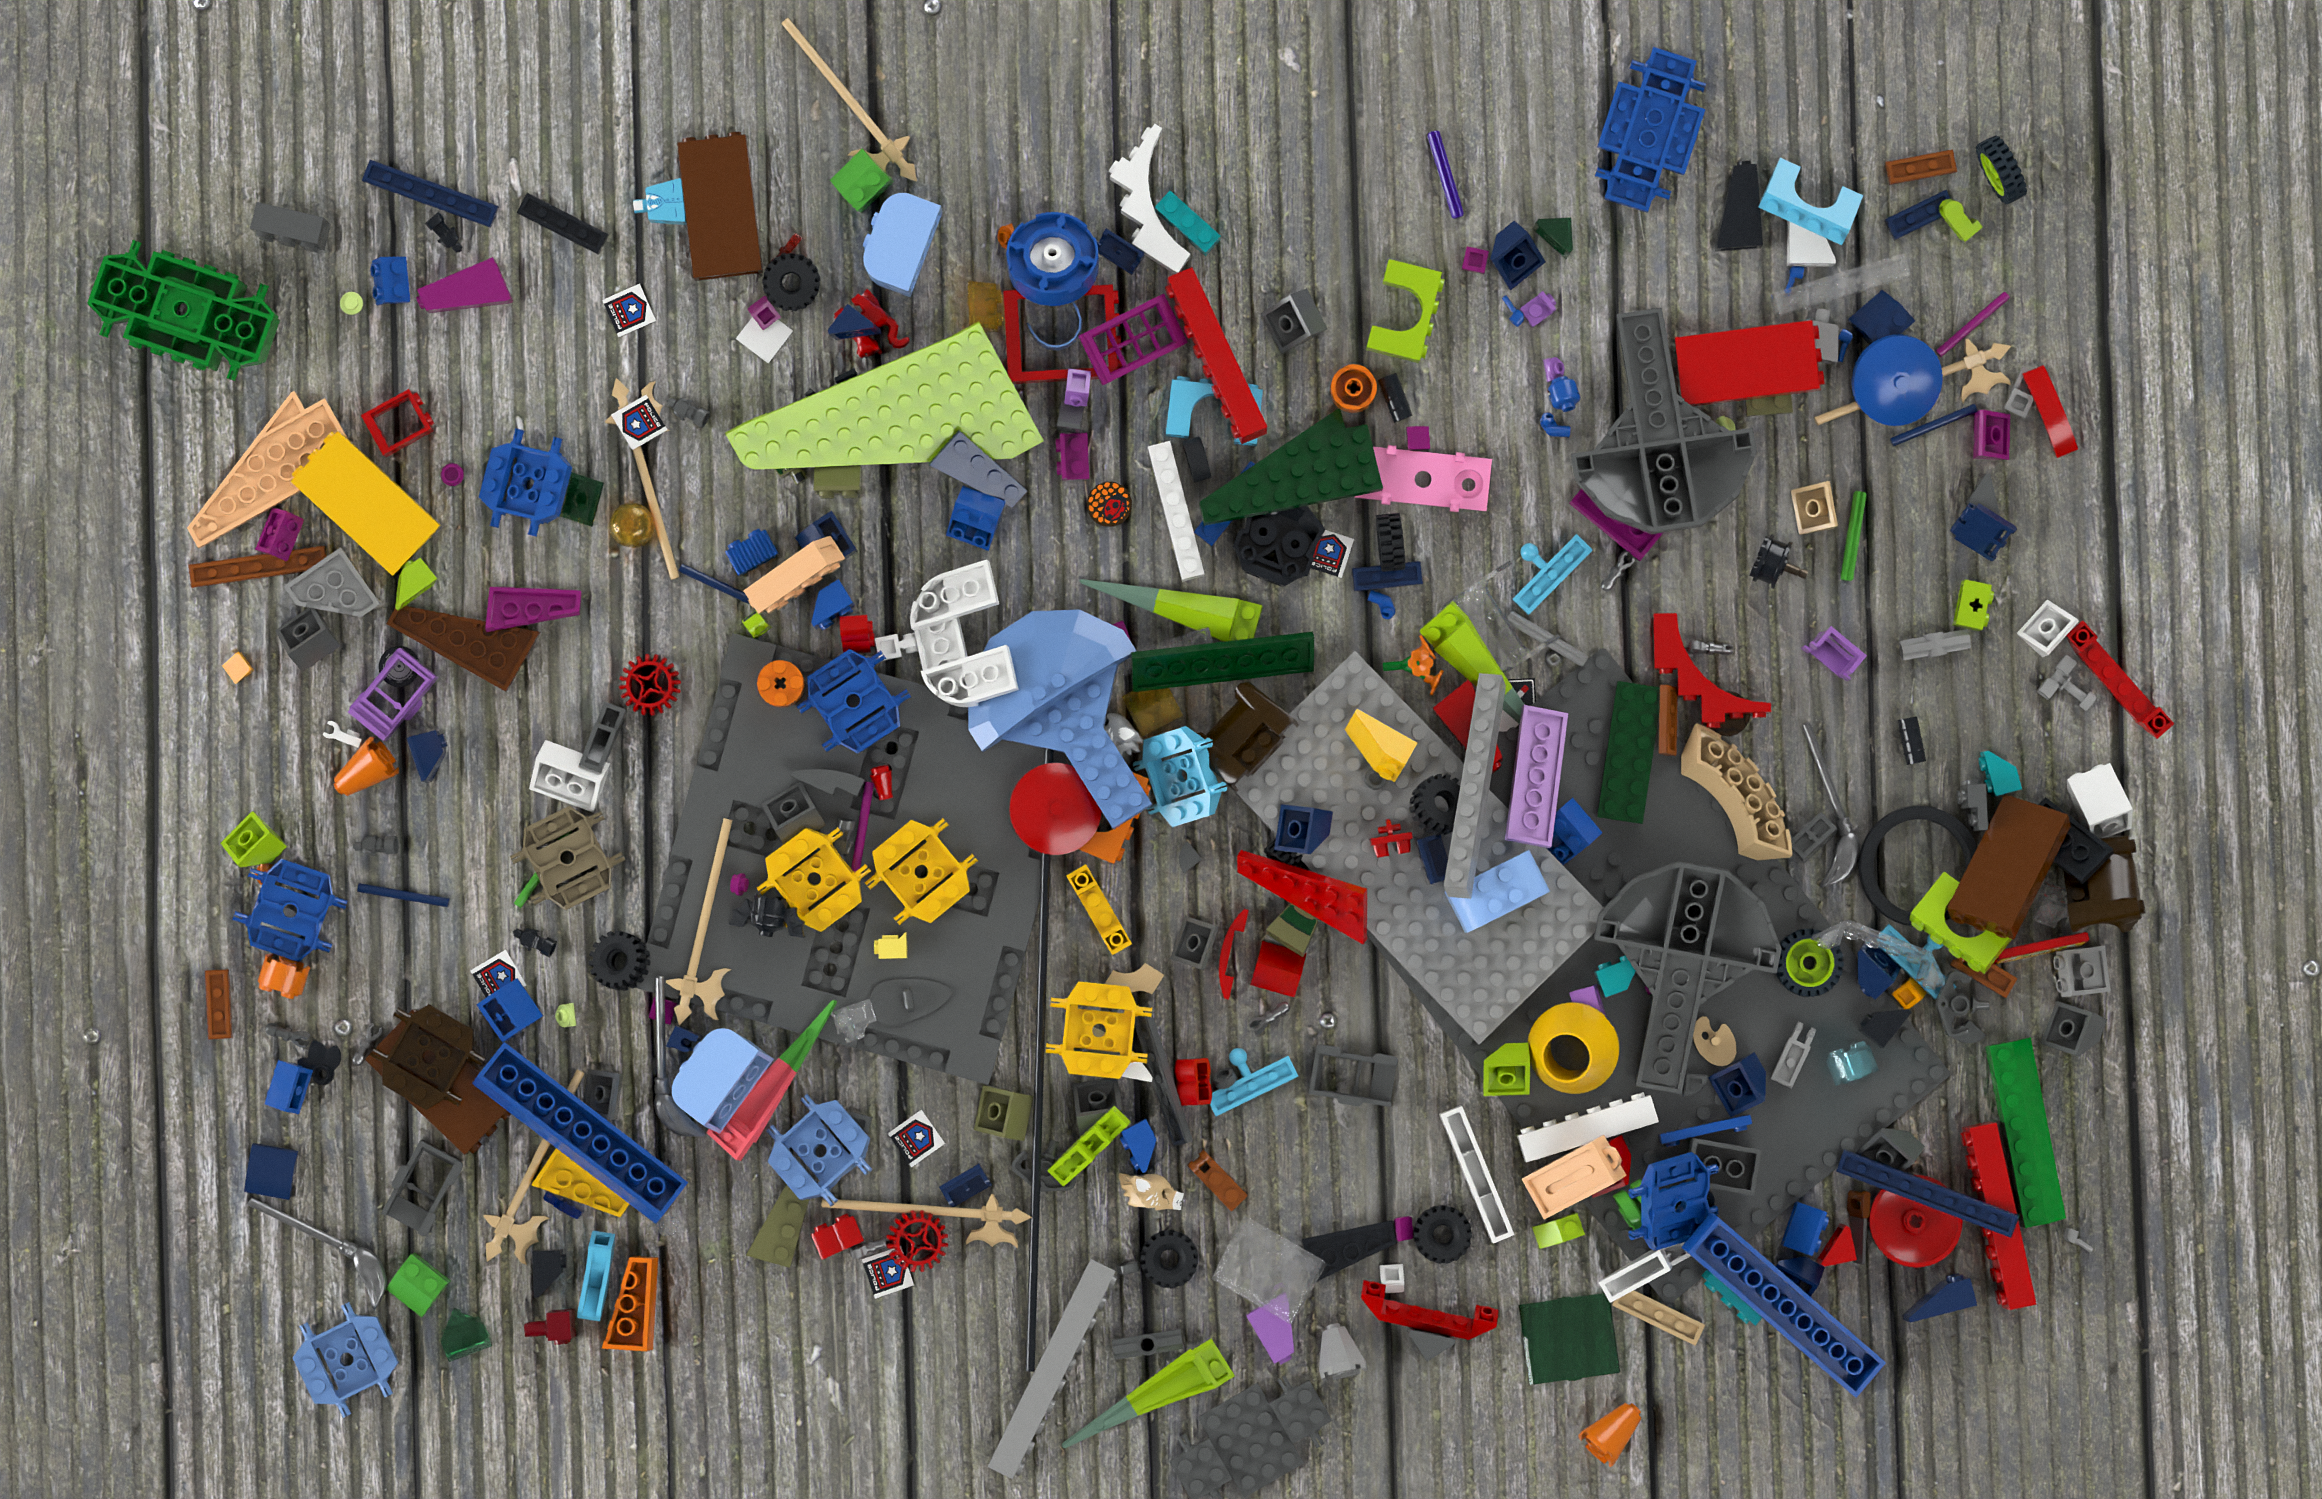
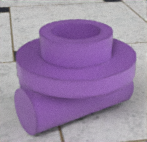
(1553, 368)

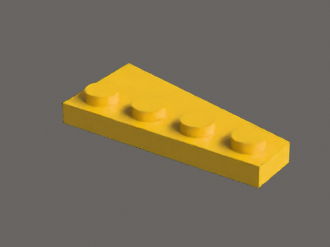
(571, 1181)

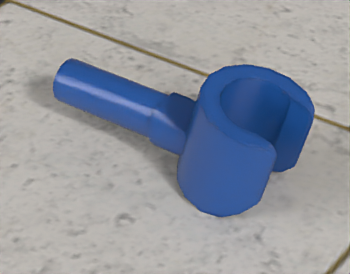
(1795, 272)
(1517, 316)
(1846, 337)

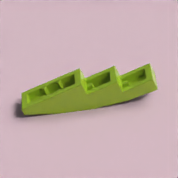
(1089, 1146)

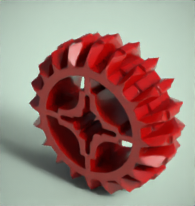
(667, 694)
(922, 1231)

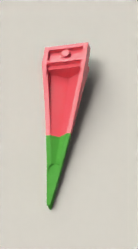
(763, 1099)

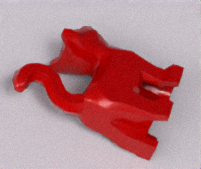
(872, 311)

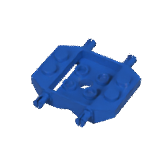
(550, 477)
(872, 696)
(272, 902)
(1660, 1222)

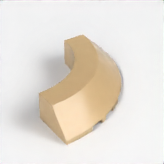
(1740, 792)

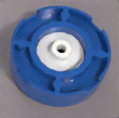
(1052, 259)

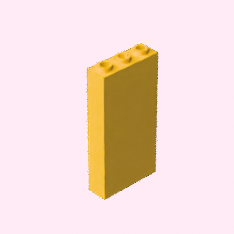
(365, 502)

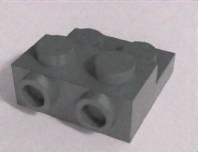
(1973, 797)

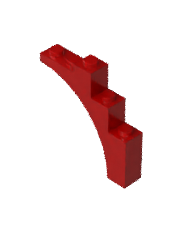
(1715, 702)

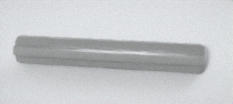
(1542, 635)

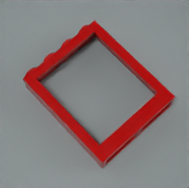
(1013, 339)

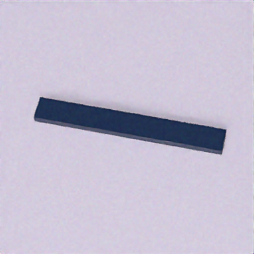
(1928, 1193)

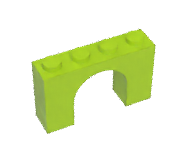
(1410, 343)
(1929, 916)

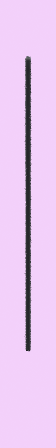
(1038, 1102)

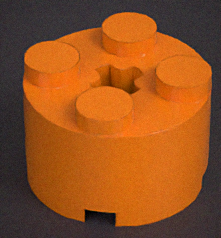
(1345, 378)
(794, 683)
(283, 975)

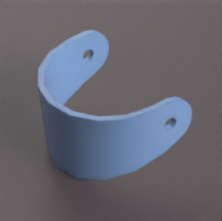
(1062, 346)

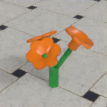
(1418, 664)

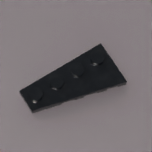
(1350, 1245)

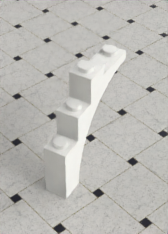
(1138, 206)

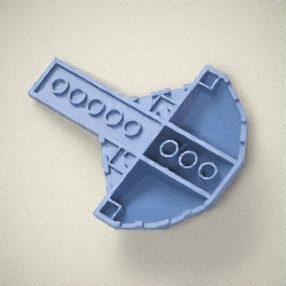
(1065, 685)

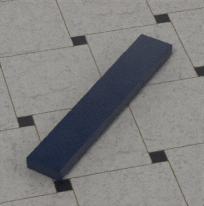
(430, 193)

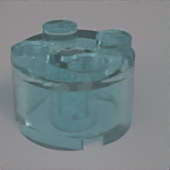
(1851, 1064)

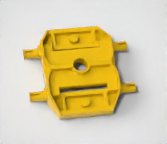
(831, 868)
(903, 878)
(1081, 1022)

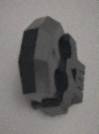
(1282, 529)

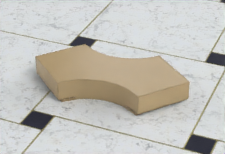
(1144, 979)

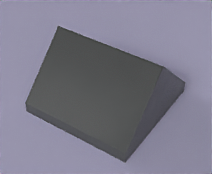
(1194, 943)
(603, 1092)
(1430, 1343)

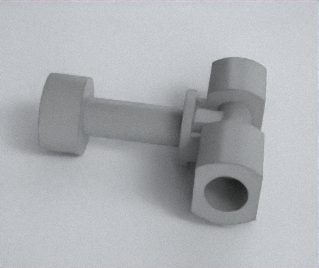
(2061, 680)

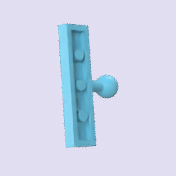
(1550, 573)
(1910, 968)
(1252, 1083)

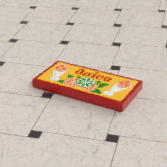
(2042, 947)

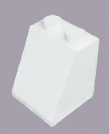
(2100, 801)

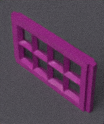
(1096, 356)

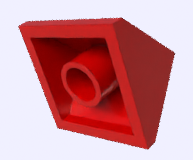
(1278, 969)
(1838, 1248)

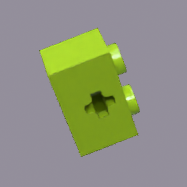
(1964, 614)

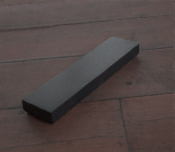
(562, 223)

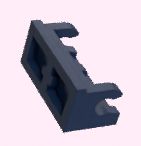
(1119, 251)
(1433, 858)
(679, 1038)
(965, 1185)

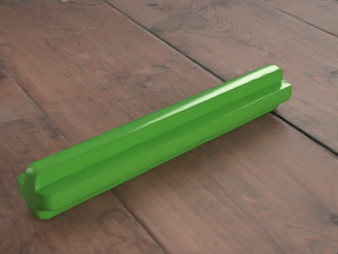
(1853, 536)

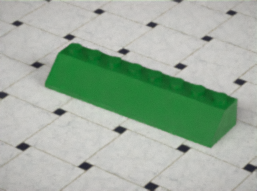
(2025, 1132)

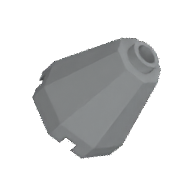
(1339, 1354)

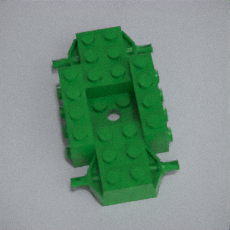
(216, 318)

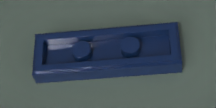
(1916, 216)
(1373, 578)

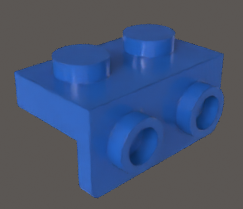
(390, 280)

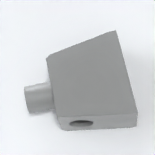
(1828, 337)

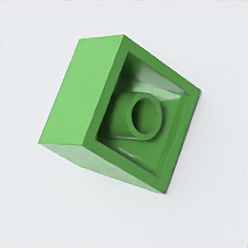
(861, 181)
(417, 1284)

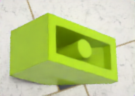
(413, 582)
(1558, 1230)

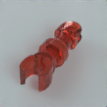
(791, 244)

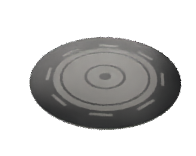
(401, 674)

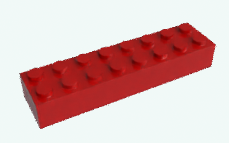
(1993, 1187)

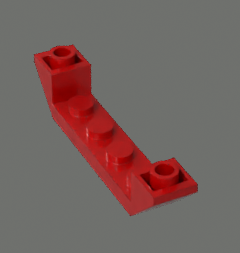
(2117, 682)
(1430, 1320)

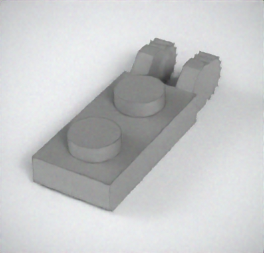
(1792, 1057)

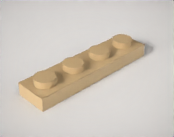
(1660, 1316)

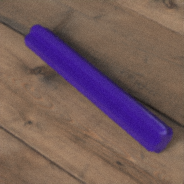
(1445, 174)

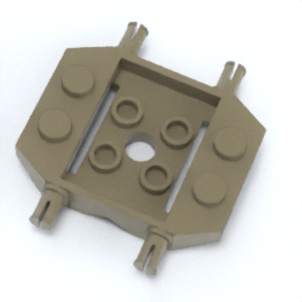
(548, 861)

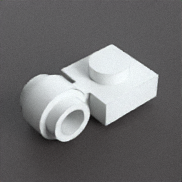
(892, 647)

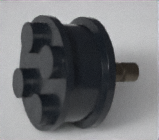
(1774, 562)

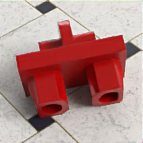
(1402, 840)

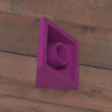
(1991, 435)

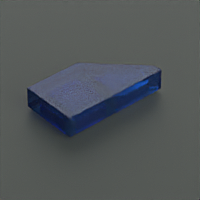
(563, 1205)

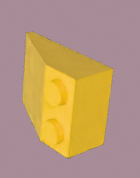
(1380, 745)

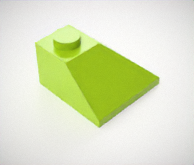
(253, 842)
(1507, 1071)

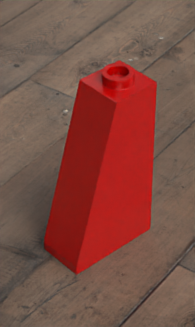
(1456, 715)

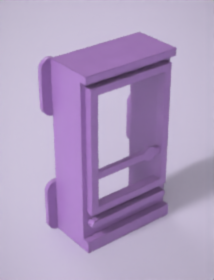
(1833, 655)
(373, 717)

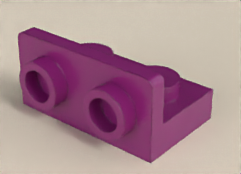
(1074, 456)
(279, 534)

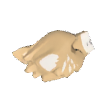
(1150, 1191)

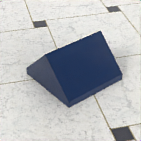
(852, 325)

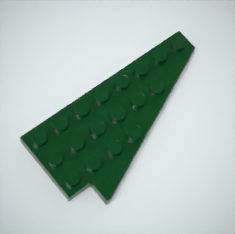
(1308, 470)

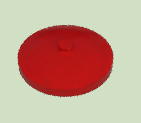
(1053, 809)
(1912, 1231)

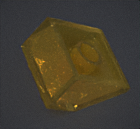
(983, 305)
(1152, 709)

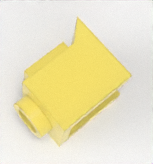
(891, 946)

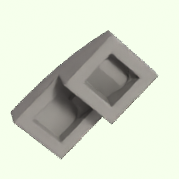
(2019, 398)

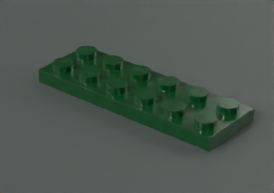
(1629, 752)

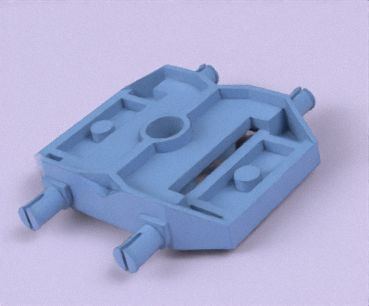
(804, 1140)
(333, 1345)

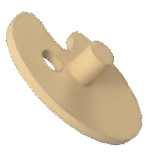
(1720, 1045)

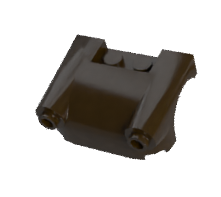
(1246, 734)
(2110, 893)

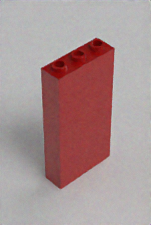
(1749, 363)

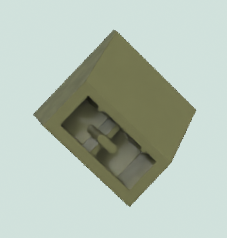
(838, 481)

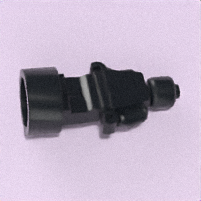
(447, 236)
(530, 938)

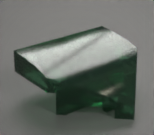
(464, 1335)

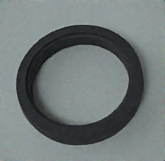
(1878, 831)

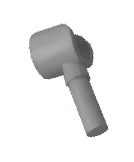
(2071, 1236)

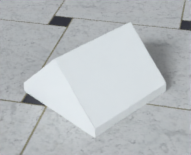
(2047, 628)

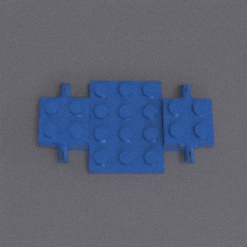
(1650, 129)

